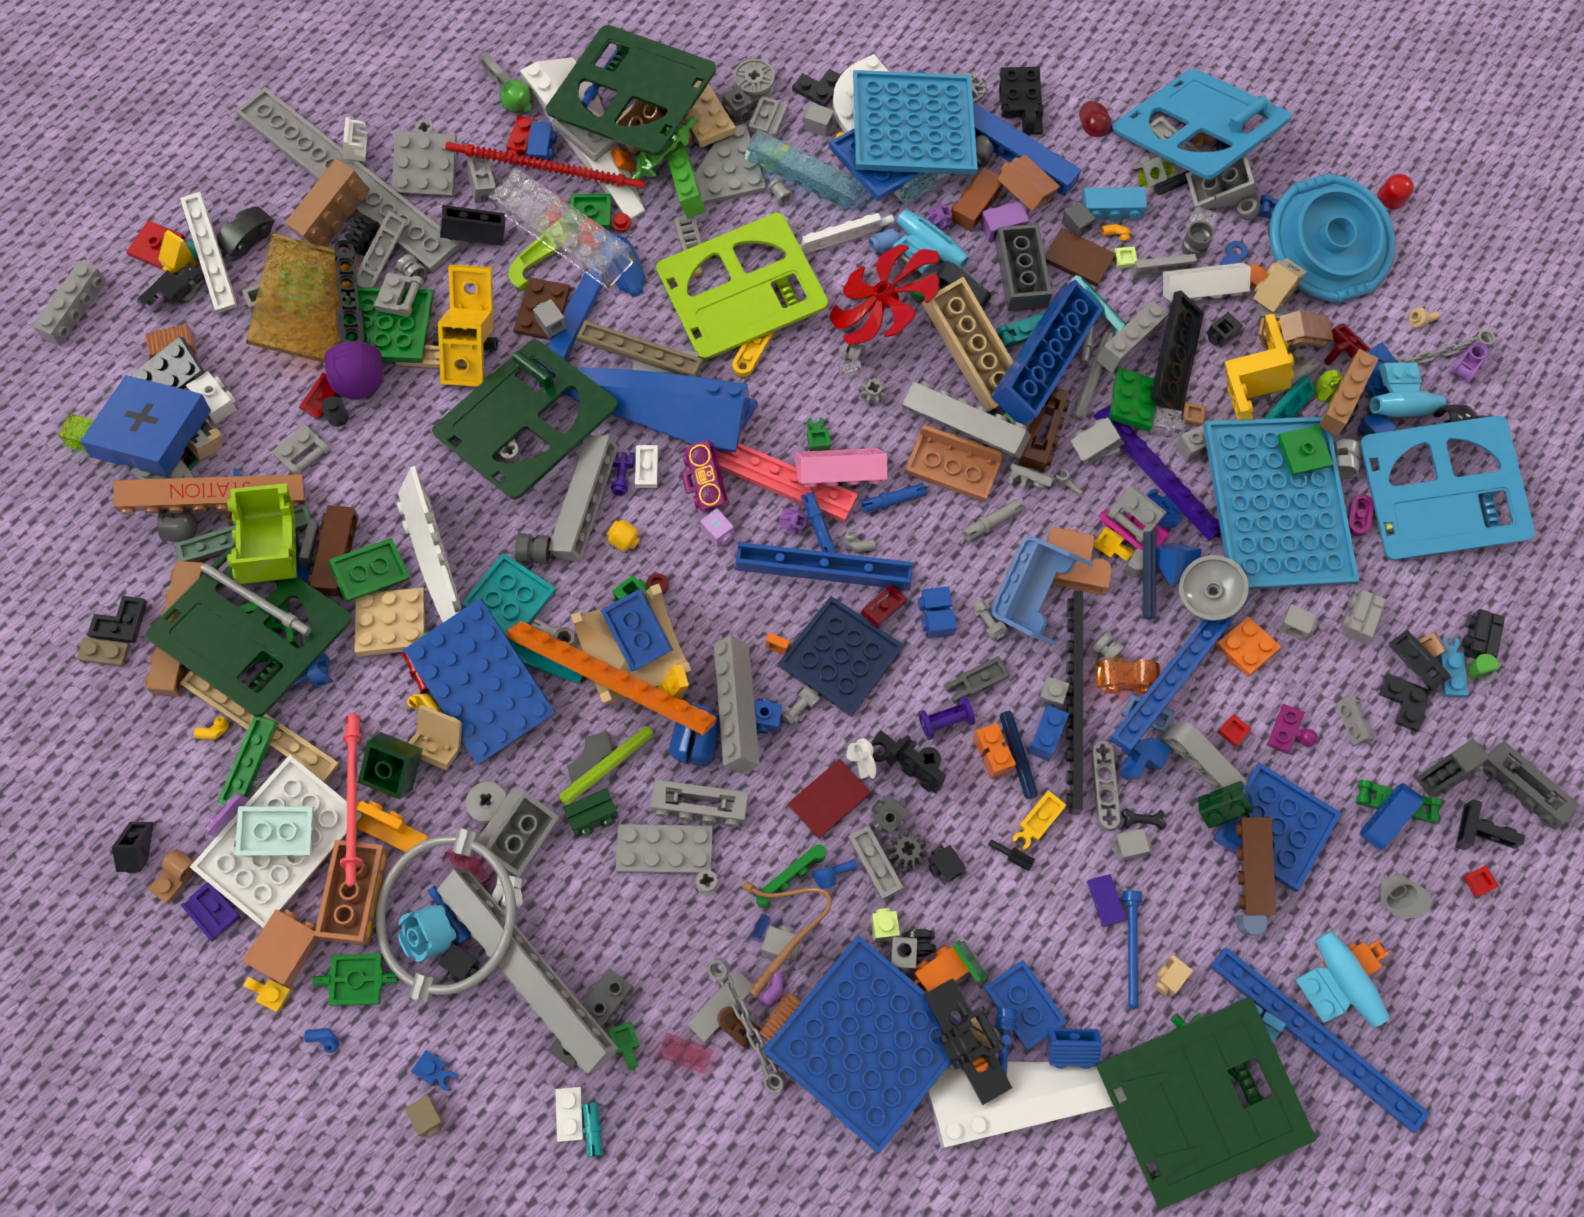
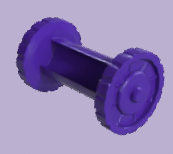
(946, 717)

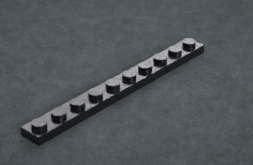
(1074, 732)

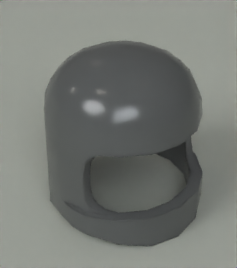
(176, 528)

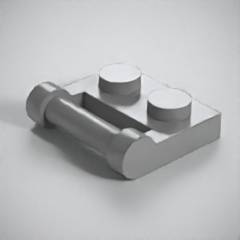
(393, 291)
(297, 446)
(1141, 508)

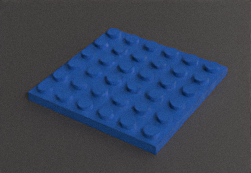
(863, 1044)

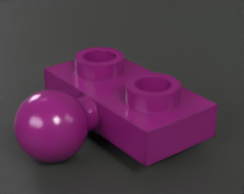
(1287, 729)

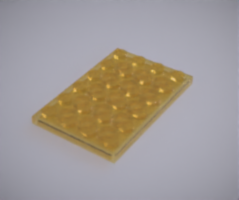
(297, 300)

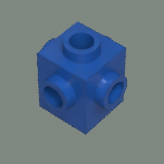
(767, 716)

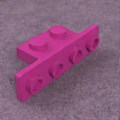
(1161, 536)

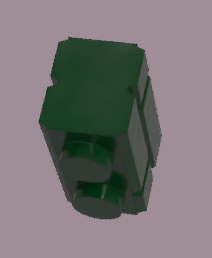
(1225, 804)
(591, 813)

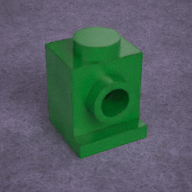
(628, 587)

